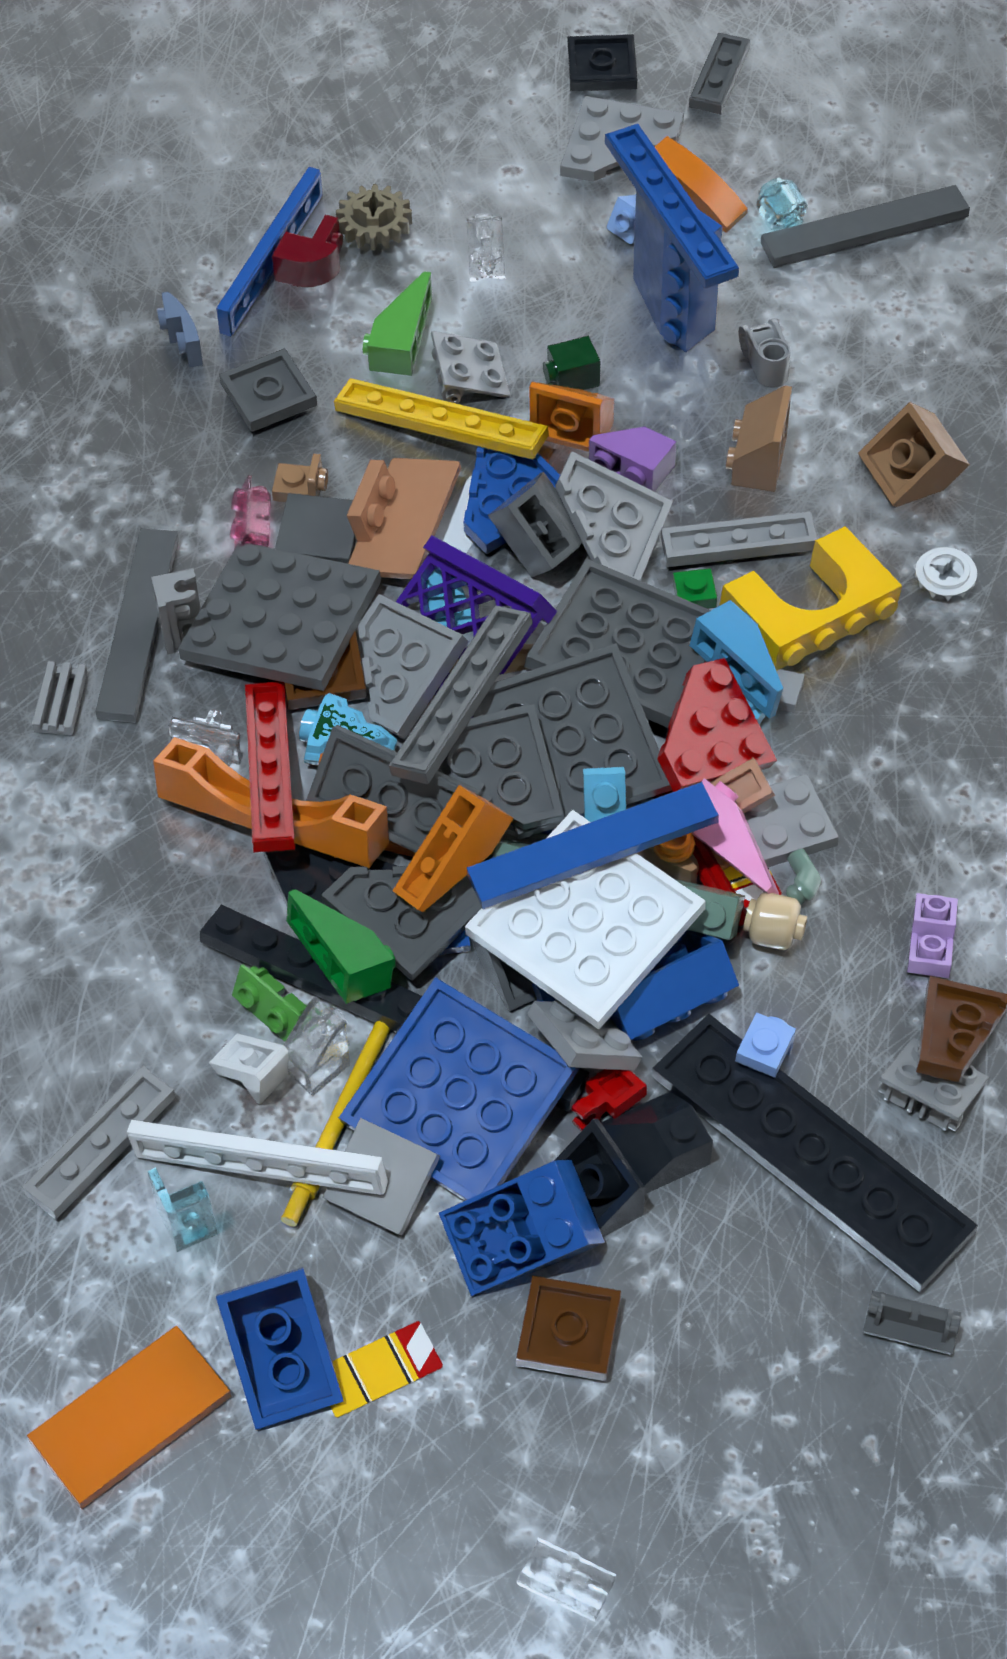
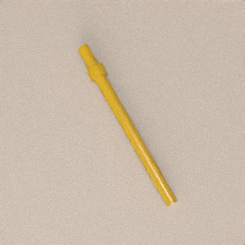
(304, 1192)

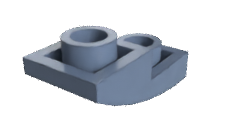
(180, 328)

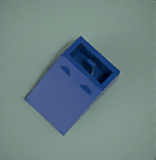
(521, 1226)

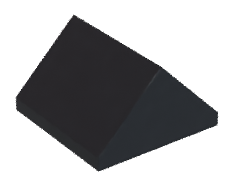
(606, 1177)

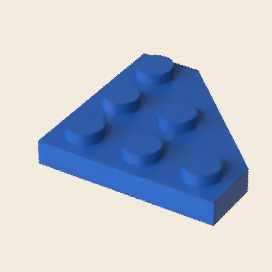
(492, 483)

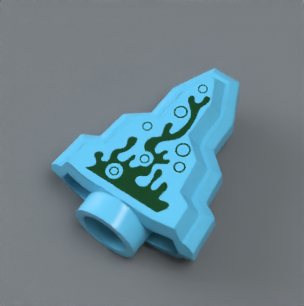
(334, 711)

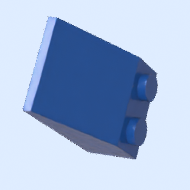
(279, 1348)

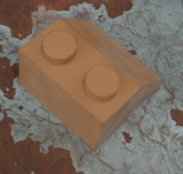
(760, 441)
(913, 456)

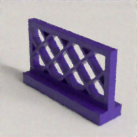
(478, 577)

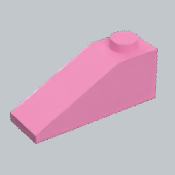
(734, 839)

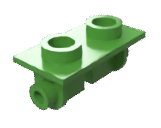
(261, 996)

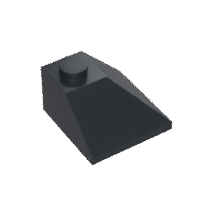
(661, 1140)

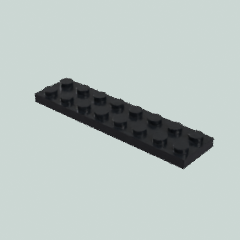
(816, 1154)

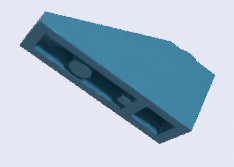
(736, 637)

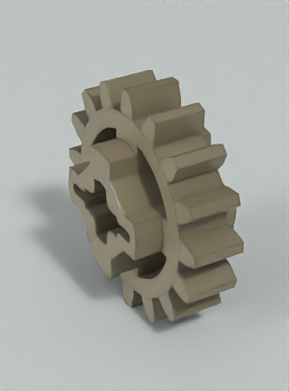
(374, 216)

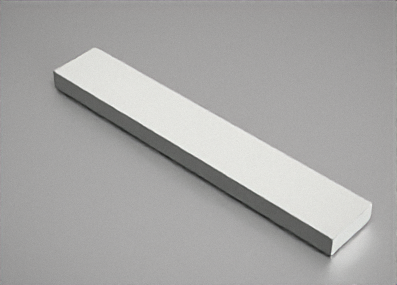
(258, 1157)

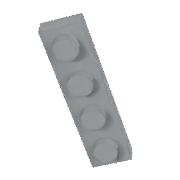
(738, 538)
(97, 1143)

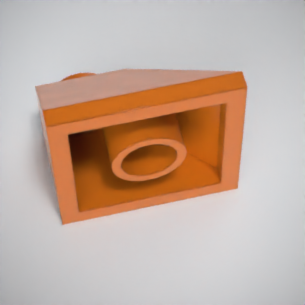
(570, 414)

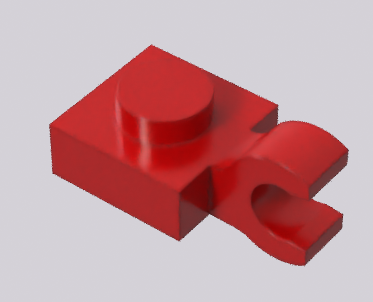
(610, 1092)

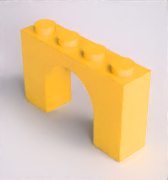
(850, 570)

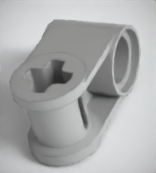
(766, 352)

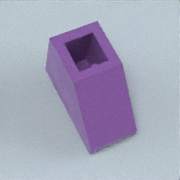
(635, 454)

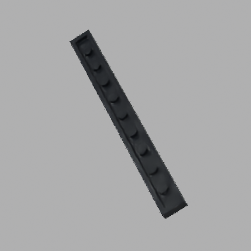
(291, 962)

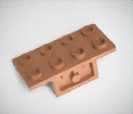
(399, 512)

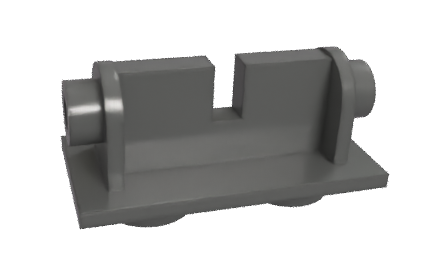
(912, 1322)

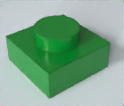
(696, 587)

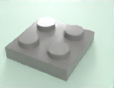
(791, 822)
(582, 1043)

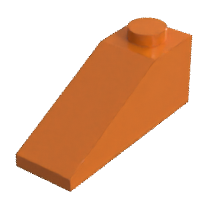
(459, 839)

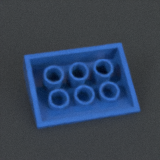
(667, 284)

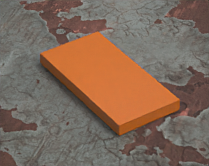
(129, 1416)

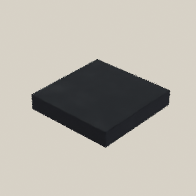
(602, 62)

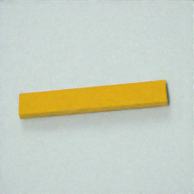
(441, 418)

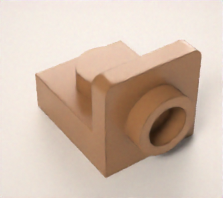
(300, 479)

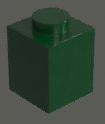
(573, 364)

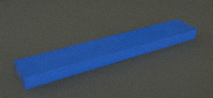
(671, 206)
(260, 264)
(592, 845)

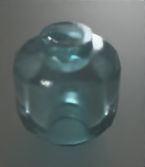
(781, 204)

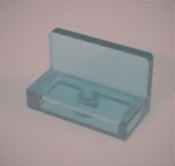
(184, 1213)

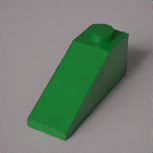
(341, 947)

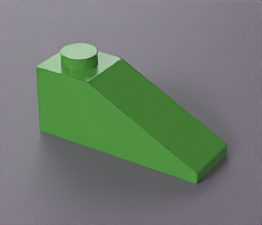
(399, 330)

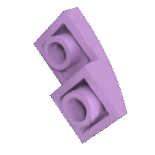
(932, 935)

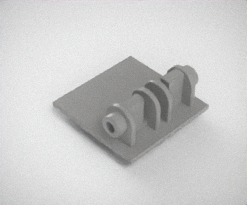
(467, 366)
(944, 1096)

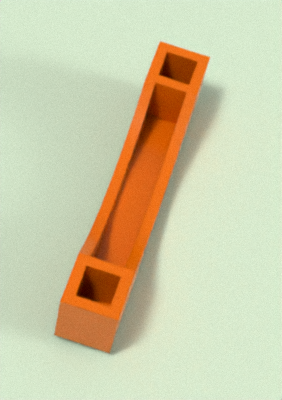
(201, 781)

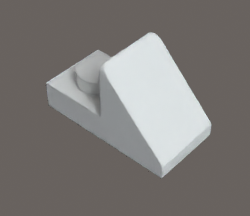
(254, 1062)

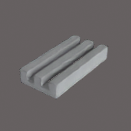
(64, 673)

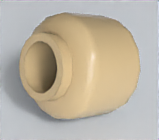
(774, 921)

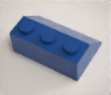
(686, 976)

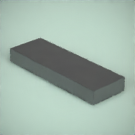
(719, 73)

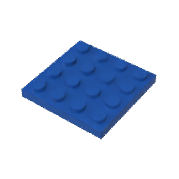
(462, 1089)

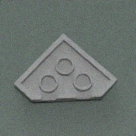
(586, 151)
(612, 514)
(404, 662)

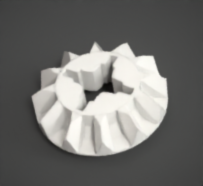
(938, 562)

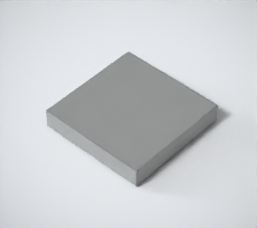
(407, 1172)

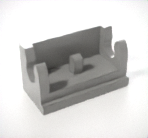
(176, 605)

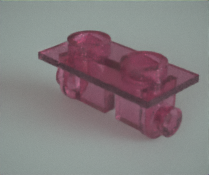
(250, 505)

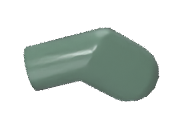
(807, 877)

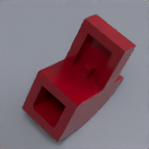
(308, 260)

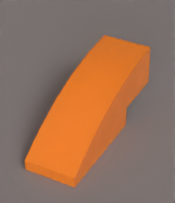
(702, 184)

